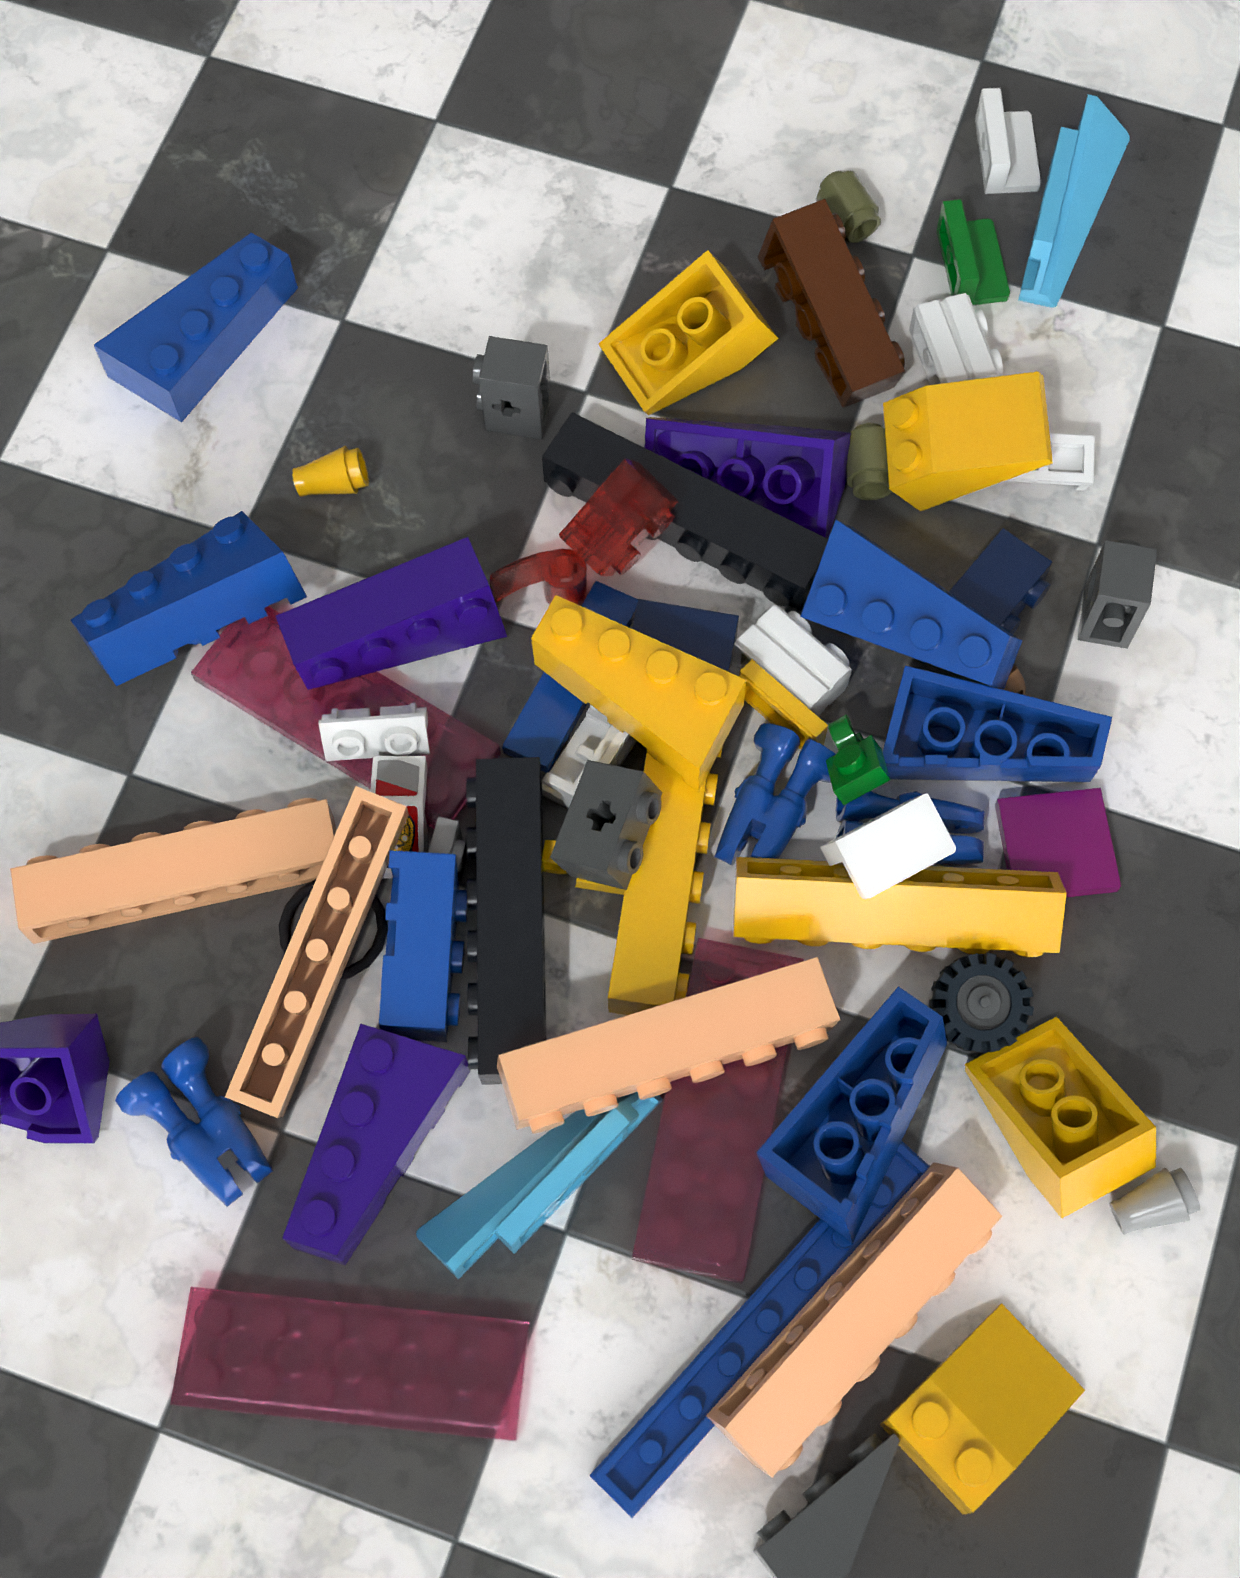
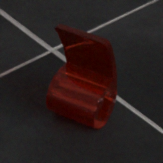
(545, 568)

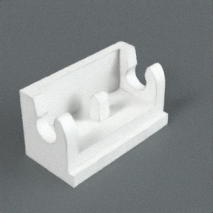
(1071, 463)
(592, 741)

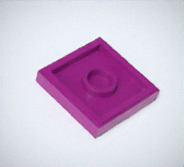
(1061, 835)

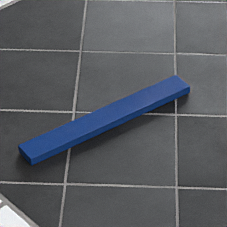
(679, 1416)

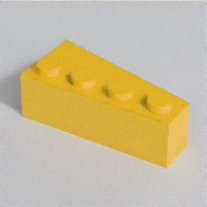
(642, 686)

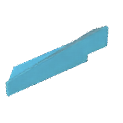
(1071, 199)
(530, 1186)

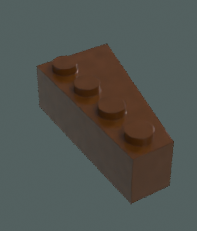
(832, 302)

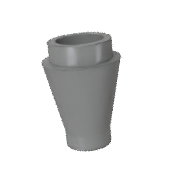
(1156, 1202)

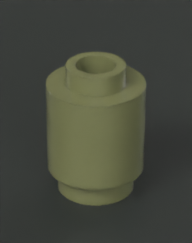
(852, 203)
(868, 462)

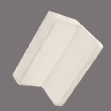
(1006, 146)
(892, 846)

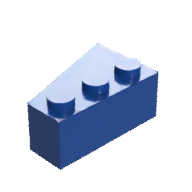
(422, 946)

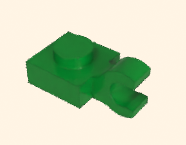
(858, 763)

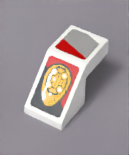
(404, 781)

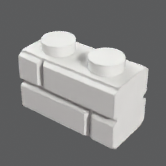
(953, 341)
(795, 658)

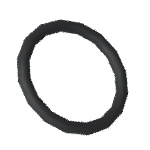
(369, 957)

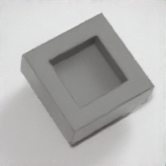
(449, 840)

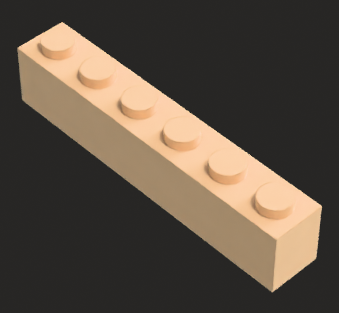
(172, 870)
(317, 953)
(667, 1044)
(854, 1318)

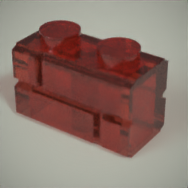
(619, 519)

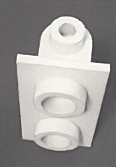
(359, 735)

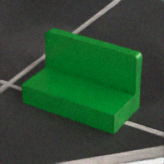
(971, 256)

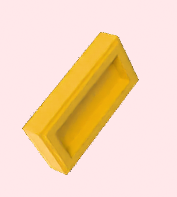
(780, 705)

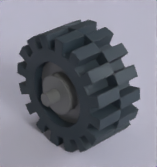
(982, 1002)

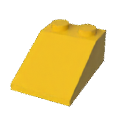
(687, 336)
(965, 436)
(1064, 1117)
(983, 1410)

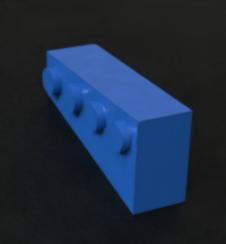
(199, 327)
(188, 599)
(896, 607)
(988, 734)
(855, 1116)

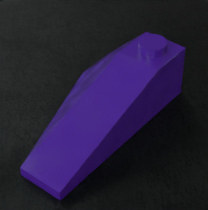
(778, 467)
(53, 1077)

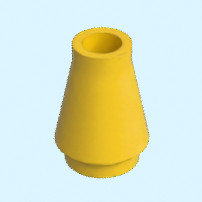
(333, 473)

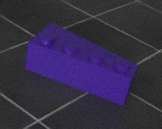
(394, 618)
(374, 1126)

